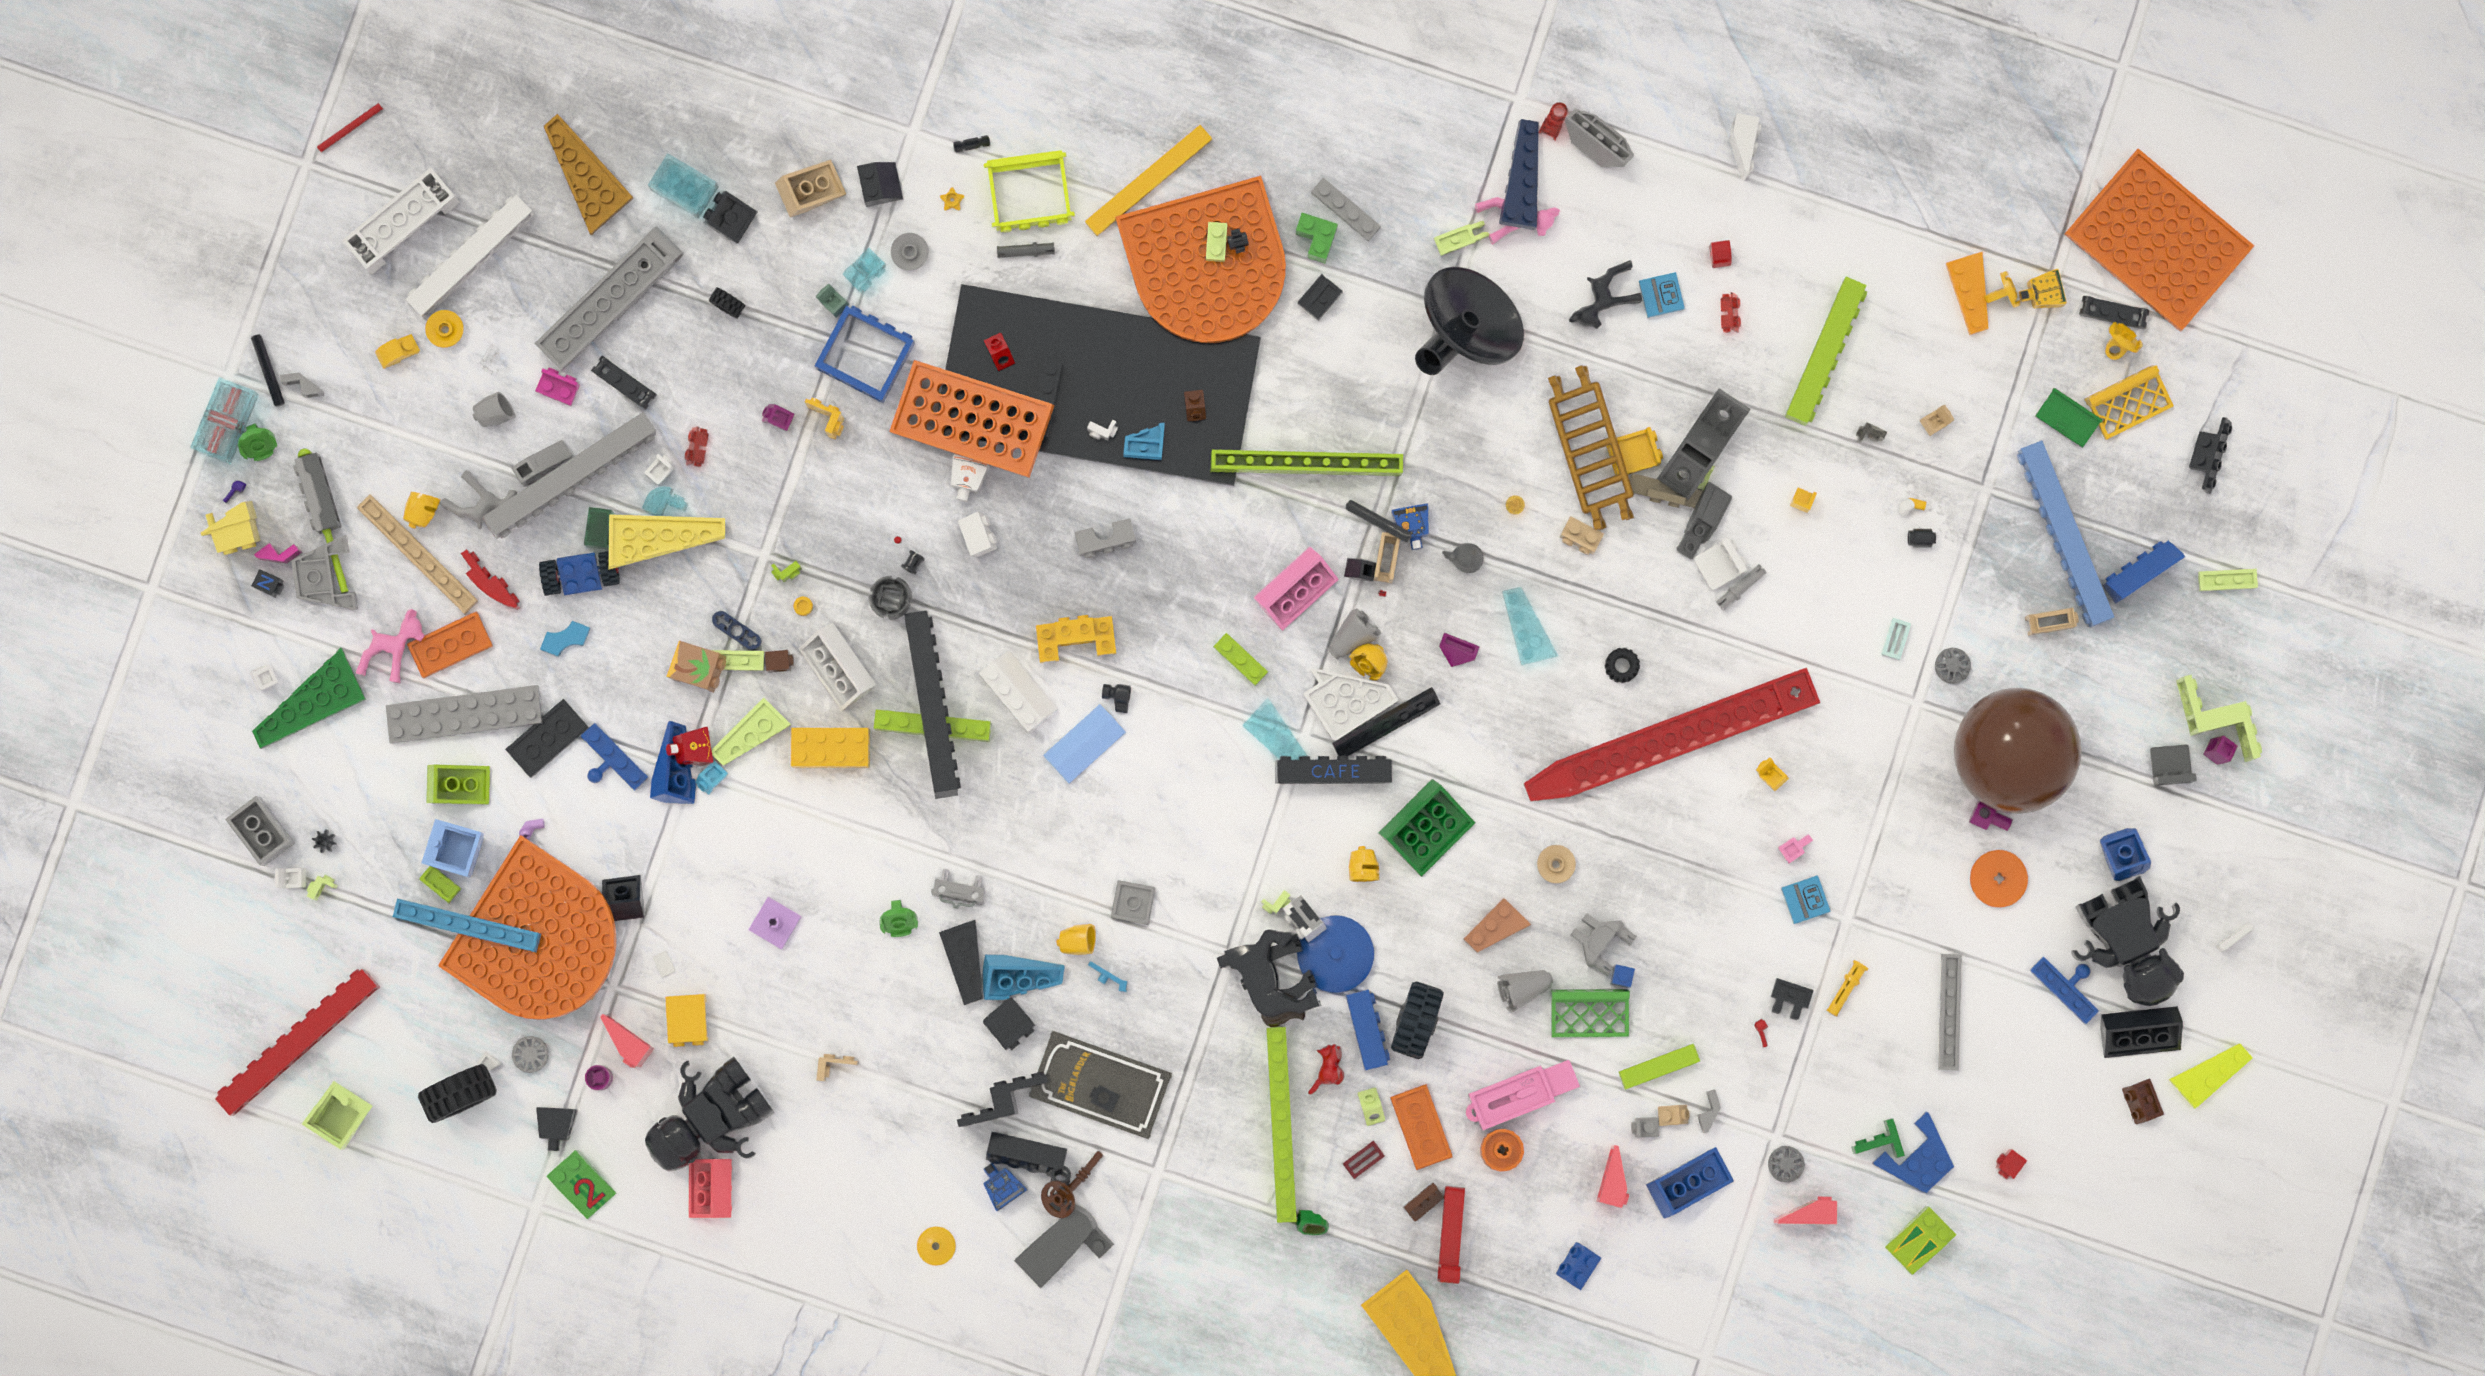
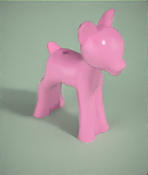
(1545, 219)
(410, 628)

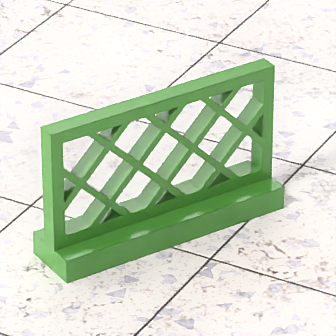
(1589, 995)

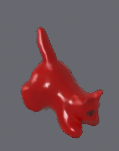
(1330, 1071)

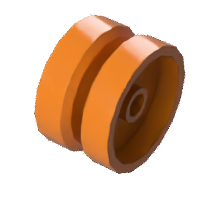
(1513, 1150)

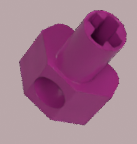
(1993, 818)

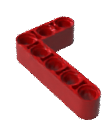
(1451, 1235)

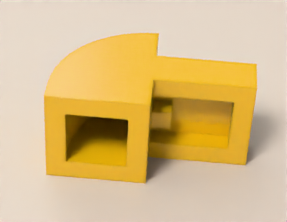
(396, 350)

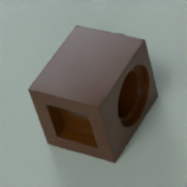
(778, 661)

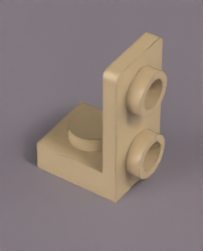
(824, 1071)

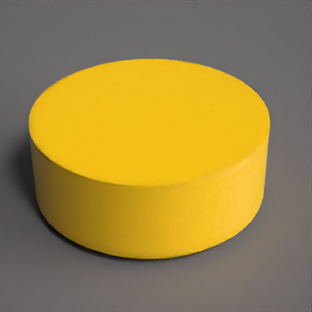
(803, 606)

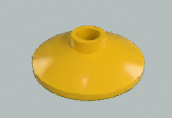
(437, 322)
(946, 1248)

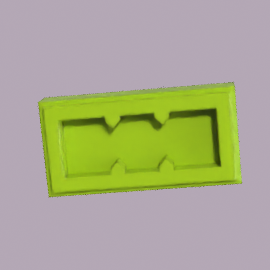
(440, 884)

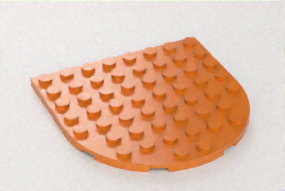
(1198, 296)
(574, 945)

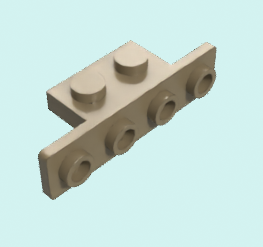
(1659, 491)

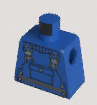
(1002, 1186)

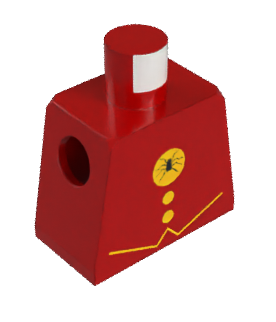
(692, 748)

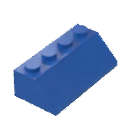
(2142, 571)

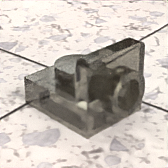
(1874, 433)

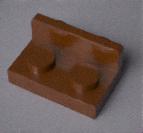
(2142, 1101)
(1423, 1202)

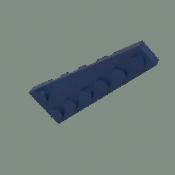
(1521, 191)

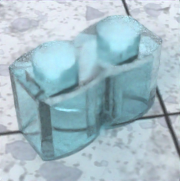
(865, 270)

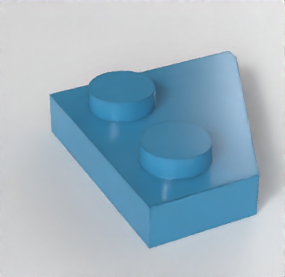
(1145, 444)

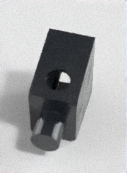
(555, 1125)

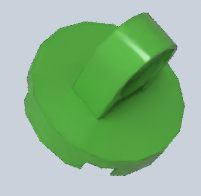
(257, 443)
(898, 920)

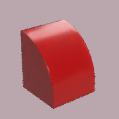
(1720, 254)

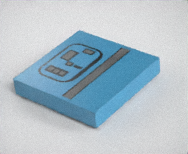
(1661, 295)
(1805, 899)

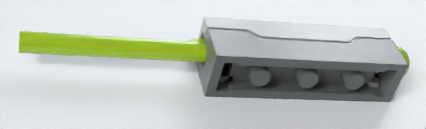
(319, 502)

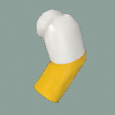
(1911, 503)

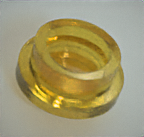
(1515, 504)

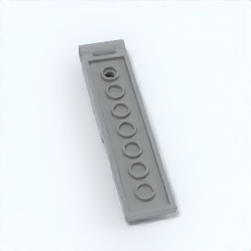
(609, 298)

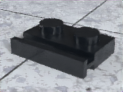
(1320, 297)

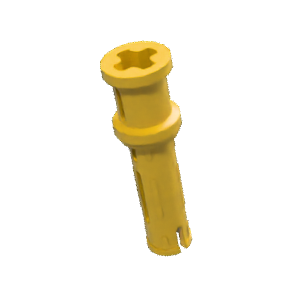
(1851, 980)

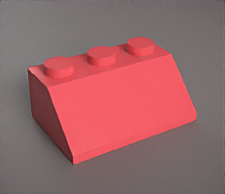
(710, 1188)

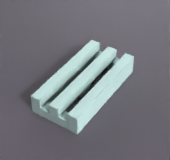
(1891, 654)

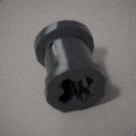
(912, 562)

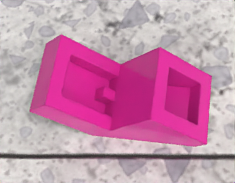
(270, 554)

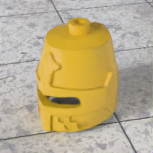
(420, 509)
(1363, 865)
(1077, 940)

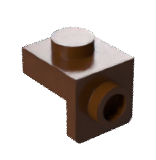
(1195, 405)

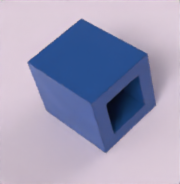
(1622, 976)

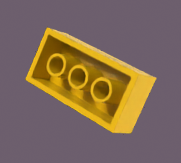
(830, 747)

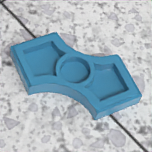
(573, 635)

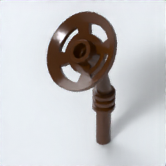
(1066, 1195)

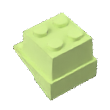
(337, 1115)

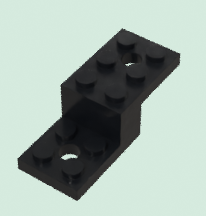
(1003, 1099)

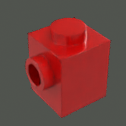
(2010, 1164)

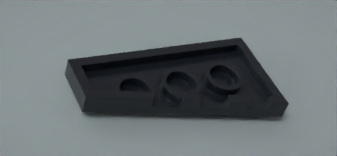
(963, 955)

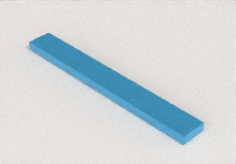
(466, 925)

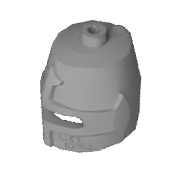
(493, 410)

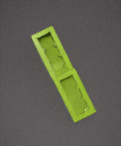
(1659, 1066)

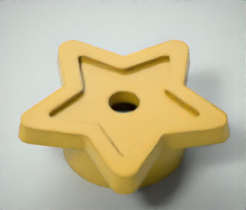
(952, 194)

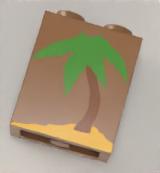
(696, 666)

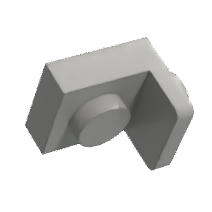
(1645, 1127)

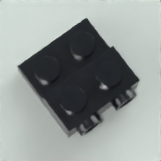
(729, 216)

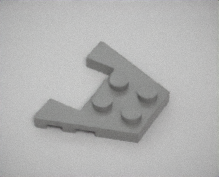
(315, 579)

